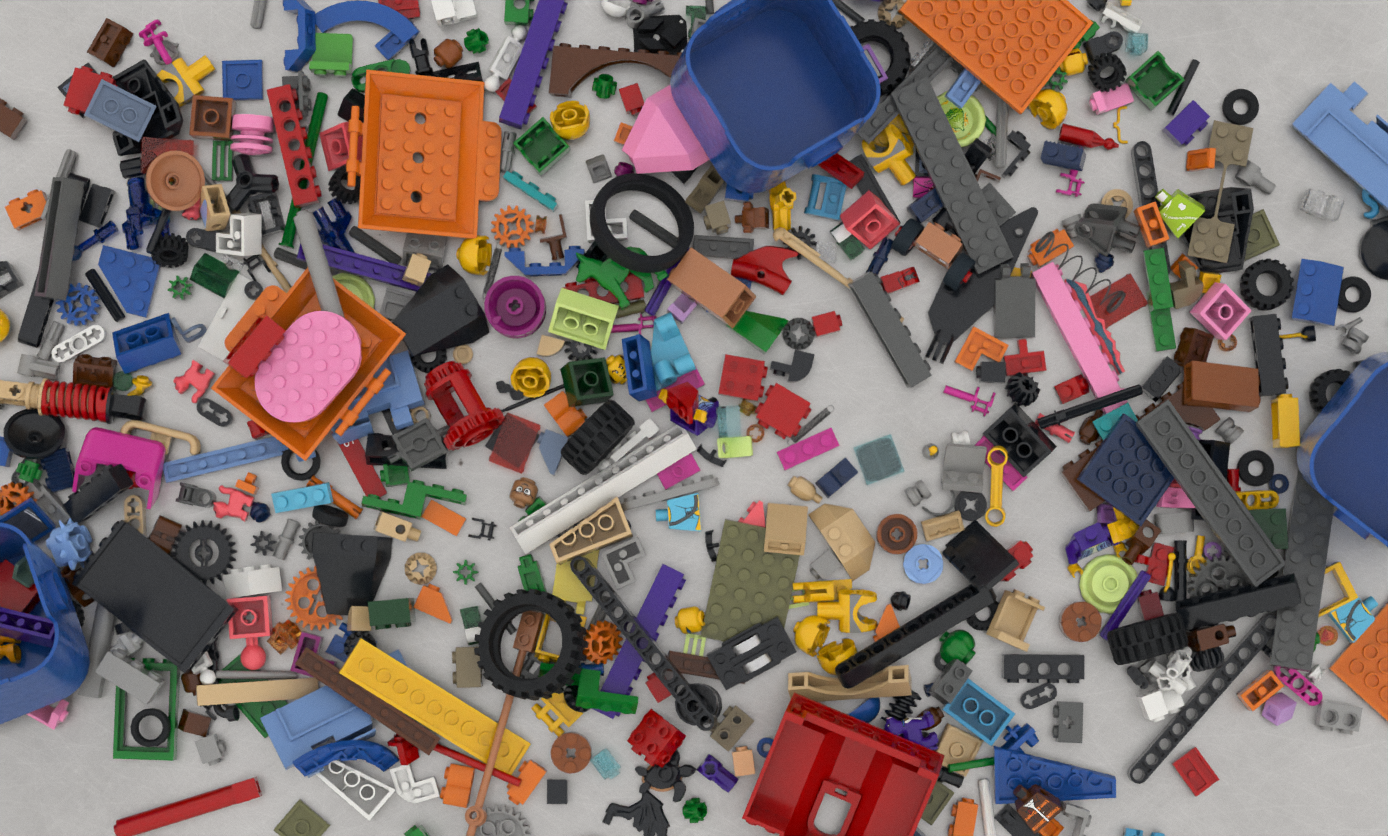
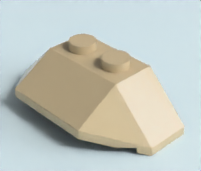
(845, 537)

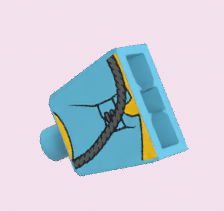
(682, 513)
(1354, 617)

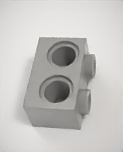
(1339, 712)

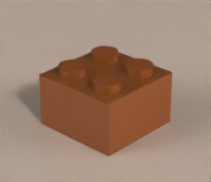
(212, 117)

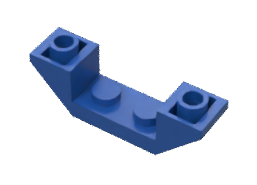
(297, 58)
(518, 259)

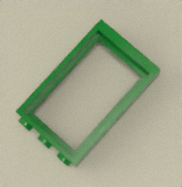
(149, 753)

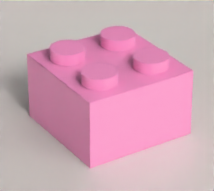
(1220, 311)

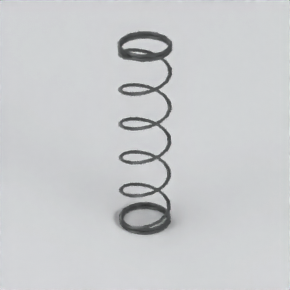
(1051, 236)

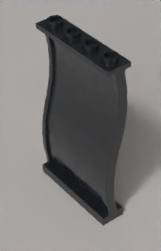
(154, 596)

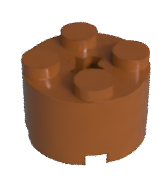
(904, 542)
(1091, 619)
(571, 764)

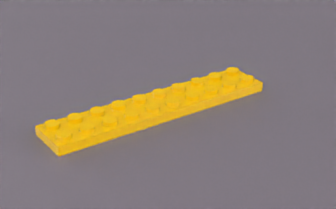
(431, 705)

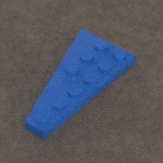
(1057, 778)

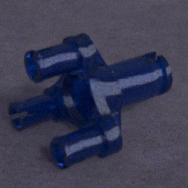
(139, 213)
(333, 232)

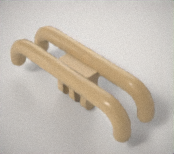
(163, 434)

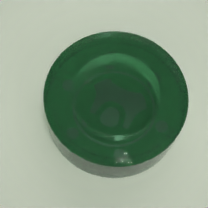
(123, 381)

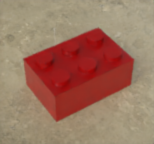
(254, 346)

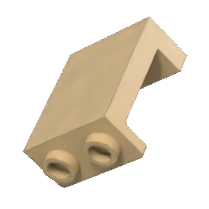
(785, 529)
(1014, 618)

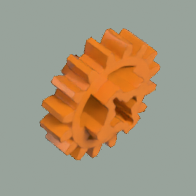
(505, 222)
(8, 497)
(602, 642)

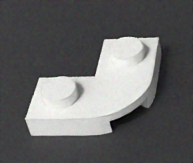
(411, 790)

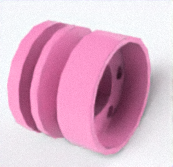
(252, 133)

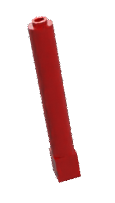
(188, 808)

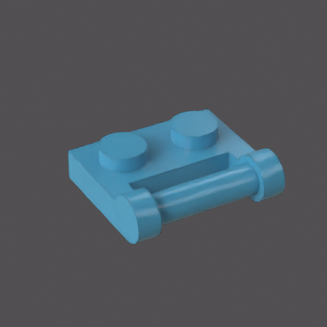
(832, 199)

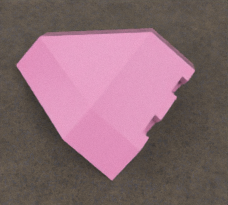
(663, 138)

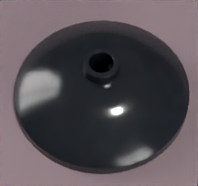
(1375, 250)
(30, 426)

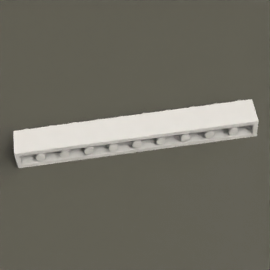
(602, 488)

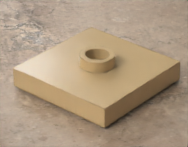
(958, 746)

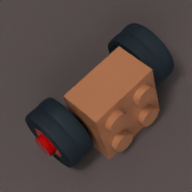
(938, 246)

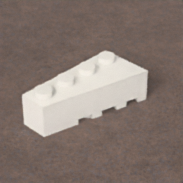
(356, 788)

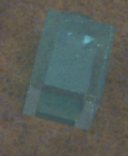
(606, 764)

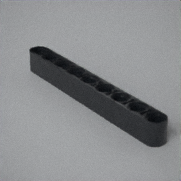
(38, 307)
(913, 635)

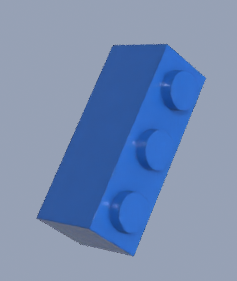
(639, 367)

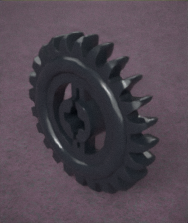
(203, 532)

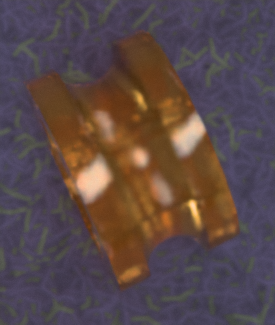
(540, 224)
(1222, 345)
(751, 428)

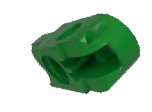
(393, 65)

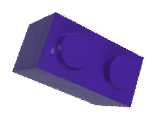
(1186, 123)

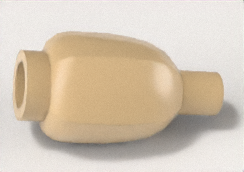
(804, 489)

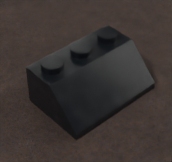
(1021, 438)

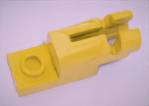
(820, 590)

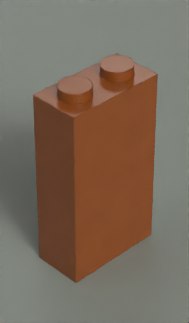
(1221, 386)

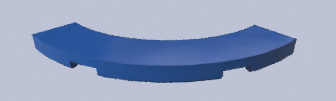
(366, 11)
(344, 751)

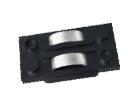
(751, 652)

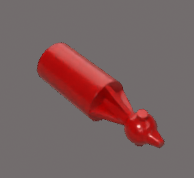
(1084, 137)

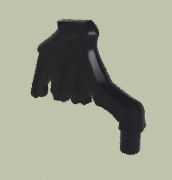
(646, 813)

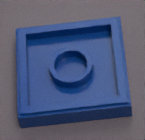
(243, 79)

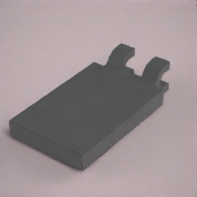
(1014, 303)

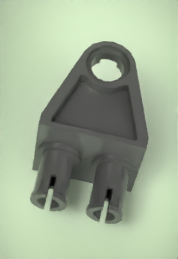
(1106, 229)

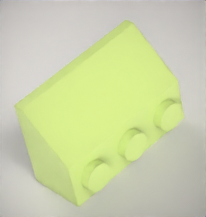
(583, 318)

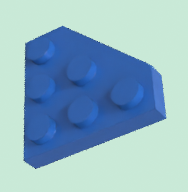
(131, 278)

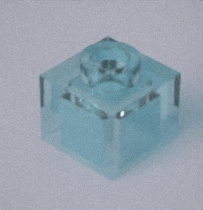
(1136, 43)

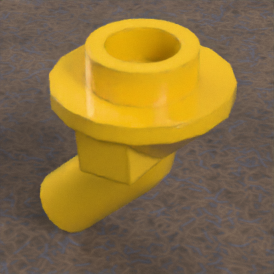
(141, 383)

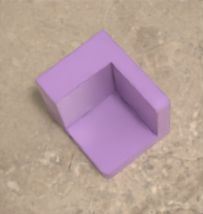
(682, 308)
(1279, 708)

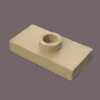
(942, 526)

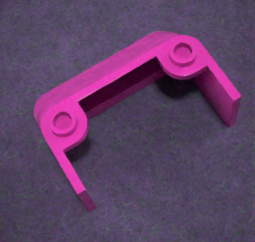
(133, 452)

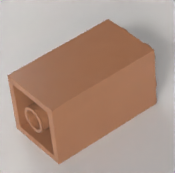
(711, 287)

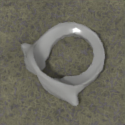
(170, 46)

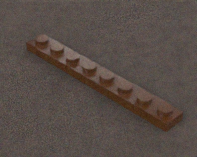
(368, 702)

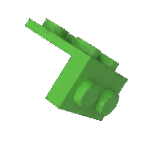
(332, 54)

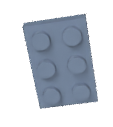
(120, 110)

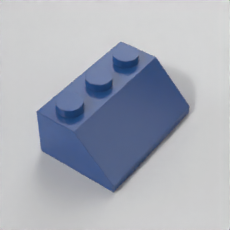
(1317, 292)
(146, 343)

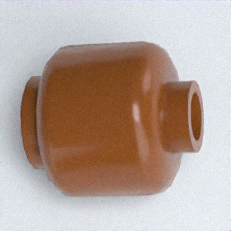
(448, 53)

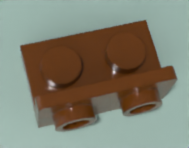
(110, 42)
(1193, 346)
(94, 370)

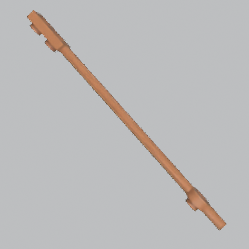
(524, 642)

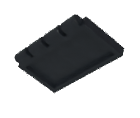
(979, 557)

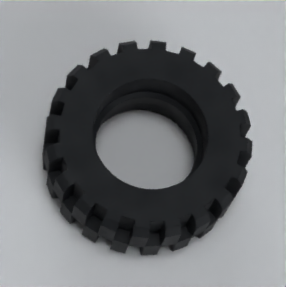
(896, 46)
(597, 437)
(1147, 639)

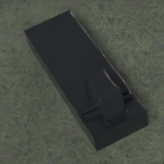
(1013, 822)

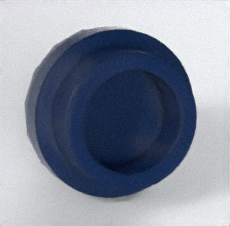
(1103, 262)
(259, 512)

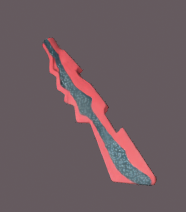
(1097, 324)

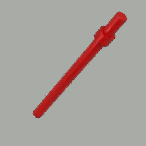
(476, 764)

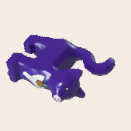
(911, 728)

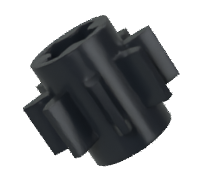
(259, 539)

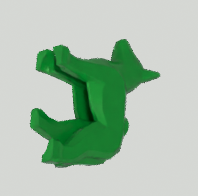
(611, 275)

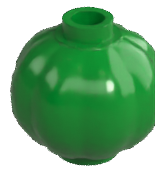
(958, 646)

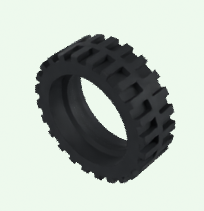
(491, 636)

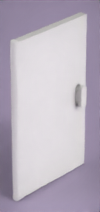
(227, 316)

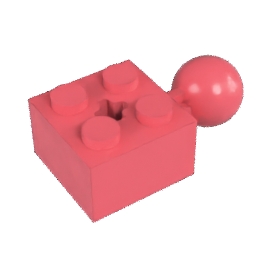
(252, 656)

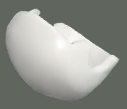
(616, 8)

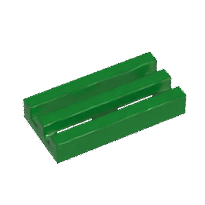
(222, 161)

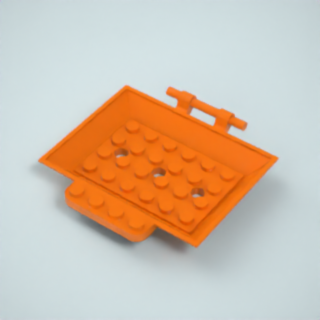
(456, 148)
(378, 341)

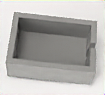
(130, 675)

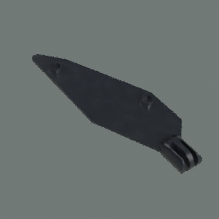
(959, 309)

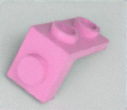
(1106, 101)
(1175, 499)
(50, 716)

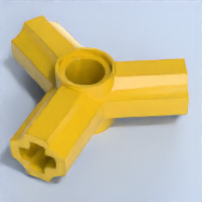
(781, 203)

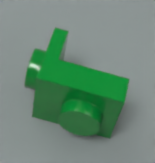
(394, 475)

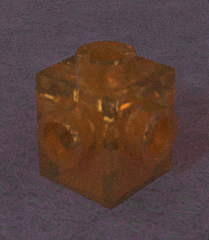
(284, 636)

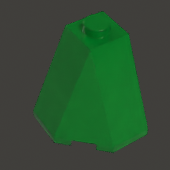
(759, 329)

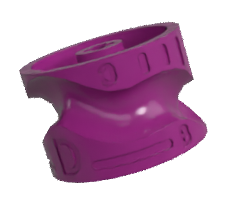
(500, 311)

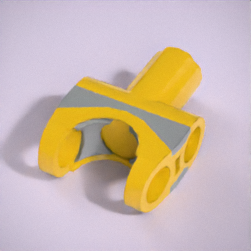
(187, 77)
(892, 155)
(847, 610)

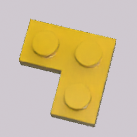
(1122, 528)

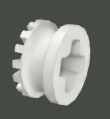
(1316, 673)

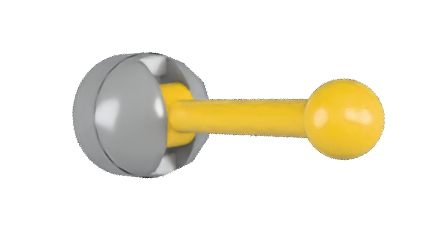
(933, 450)

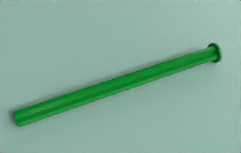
(313, 133)

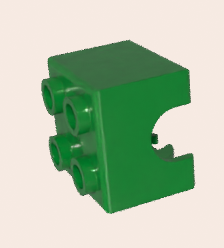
(1154, 81)
(541, 146)

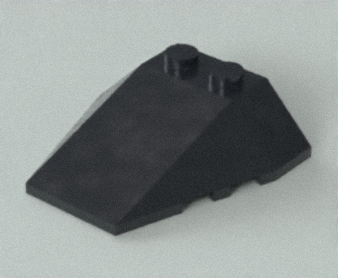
(167, 117)
(1234, 208)
(441, 314)
(349, 568)

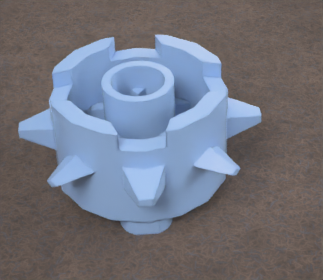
(70, 544)

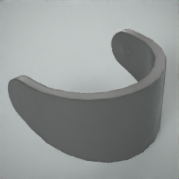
(945, 512)

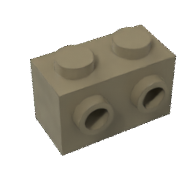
(717, 218)
(467, 669)
(731, 727)

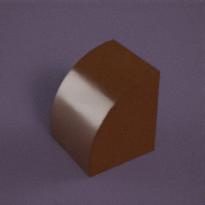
(194, 723)

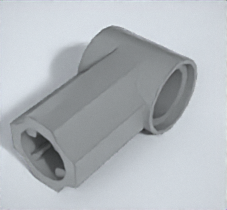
(34, 366)

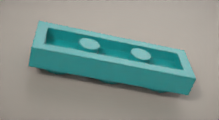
(531, 190)

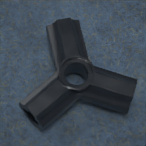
(248, 182)

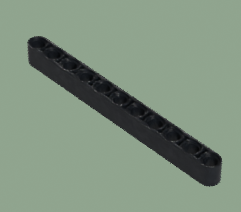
(634, 639)
(1193, 702)

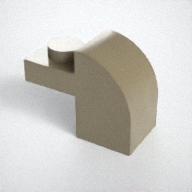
(705, 190)
(1188, 288)

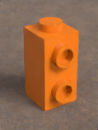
(1060, 238)
(531, 775)
(964, 818)

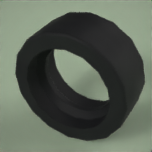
(298, 476)
(150, 712)

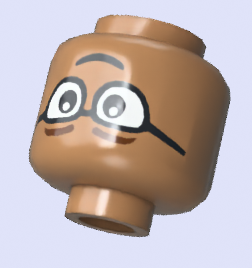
(523, 492)

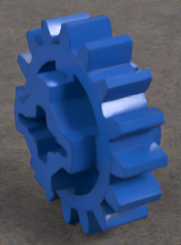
(74, 311)

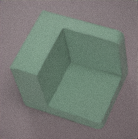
(23, 573)

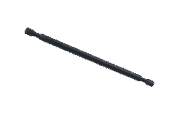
(531, 398)

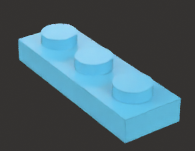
(302, 497)

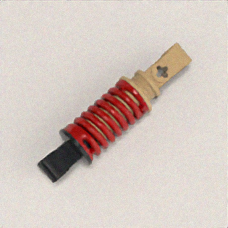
(73, 400)

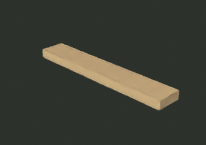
(255, 691)

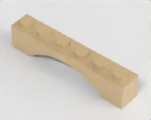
(886, 683)

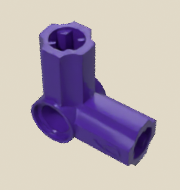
(714, 771)

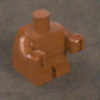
(753, 218)

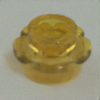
(747, 407)

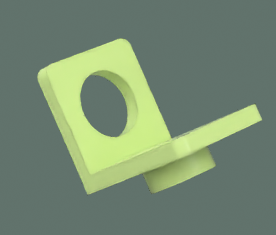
(735, 447)

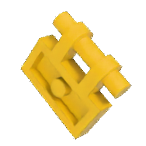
(560, 708)

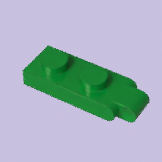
(530, 574)

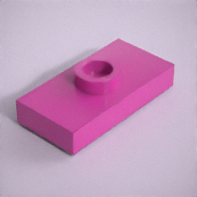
(678, 471)

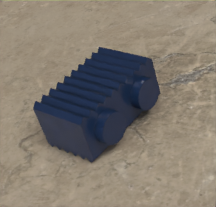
(1063, 156)
(59, 470)

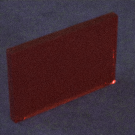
(155, 146)
(1133, 301)
(514, 443)

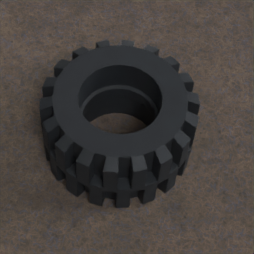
(1283, 280)
(1319, 387)

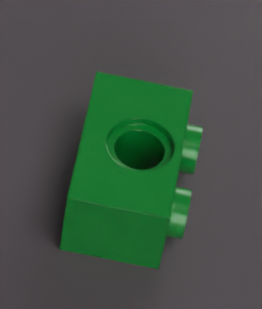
(517, 16)

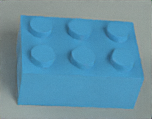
(979, 712)

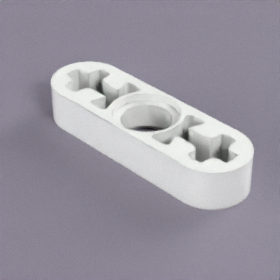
(68, 356)

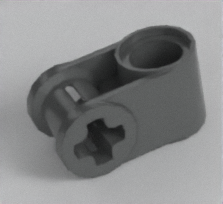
(192, 495)

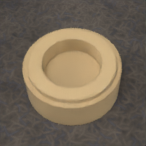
(462, 354)

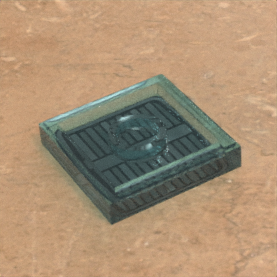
(878, 459)

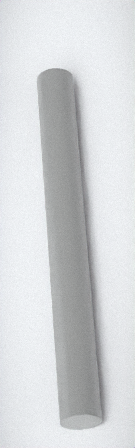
(223, 674)

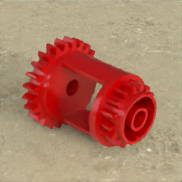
(463, 430)

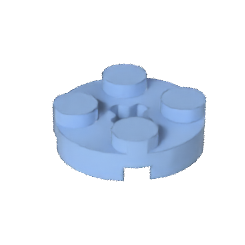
(934, 563)

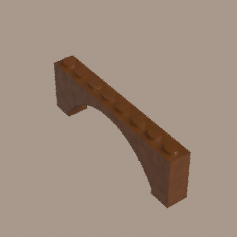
(574, 64)
(1192, 415)

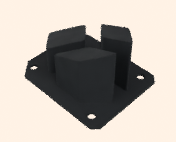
(671, 32)

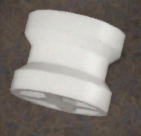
(961, 438)

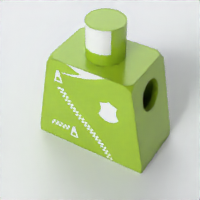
(1178, 210)

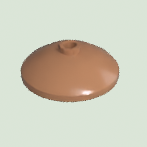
(187, 178)

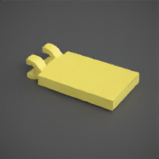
(569, 587)

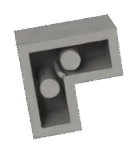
(618, 559)

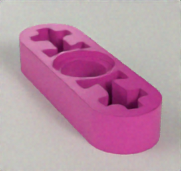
(1294, 675)

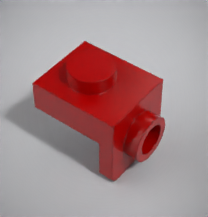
(1072, 388)
(406, 751)

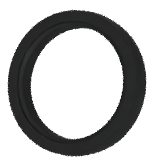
(617, 251)

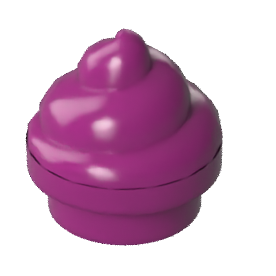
(623, 168)

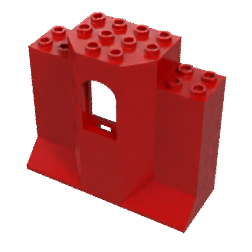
(829, 750)

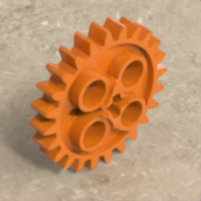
(300, 590)

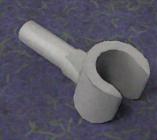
(1348, 326)

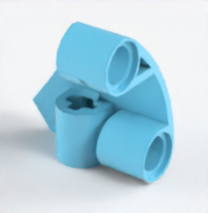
(669, 352)

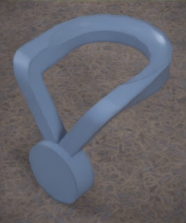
(203, 330)

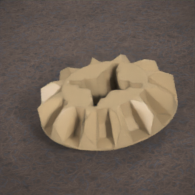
(898, 21)
(1118, 195)
(429, 572)

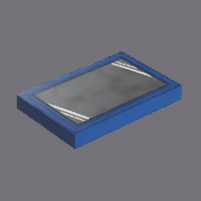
(29, 519)

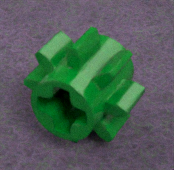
(476, 40)
(1053, 85)
(604, 86)
(175, 284)
(29, 471)
(469, 576)
(694, 810)

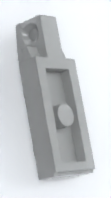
(49, 503)

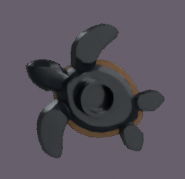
(666, 778)

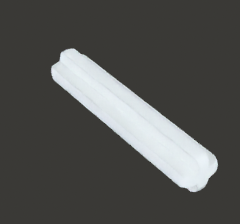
(987, 808)

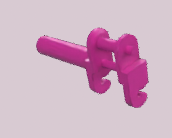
(156, 40)
(1071, 176)
(633, 327)
(970, 397)

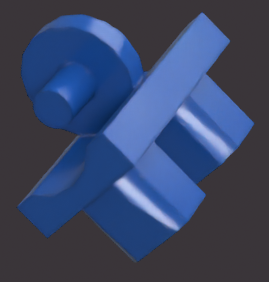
(1018, 736)

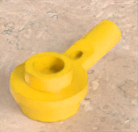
(1193, 561)

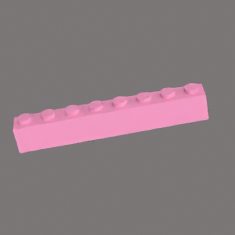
(1077, 333)

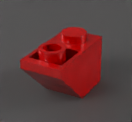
(683, 400)

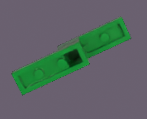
(1159, 299)
(414, 499)
(589, 695)

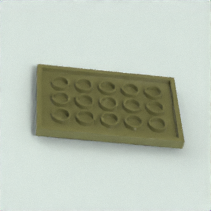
(747, 582)

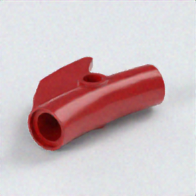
(765, 259)

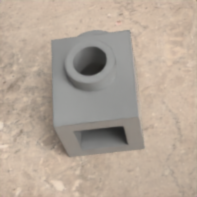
(210, 749)

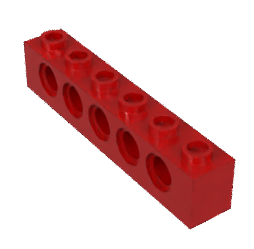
(277, 97)

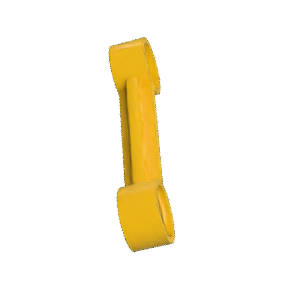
(996, 486)

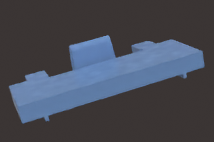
(1347, 140)
(399, 394)
(315, 720)

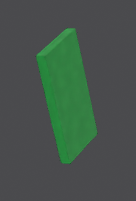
(252, 710)

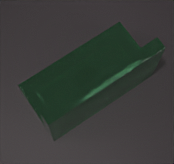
(213, 275)

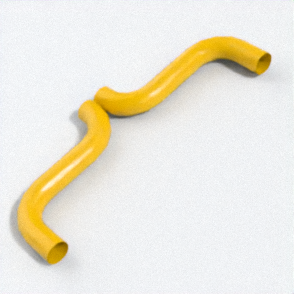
(1117, 127)

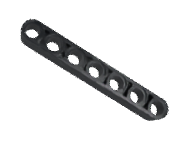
(1149, 180)

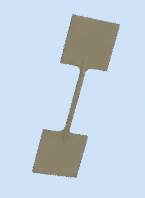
(1211, 237)

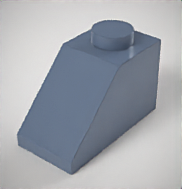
(550, 448)

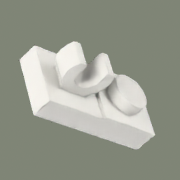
(1129, 21)

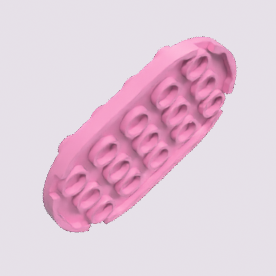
(308, 367)

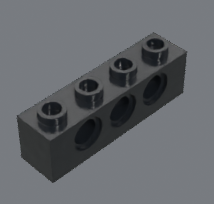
(377, 455)
(1011, 662)

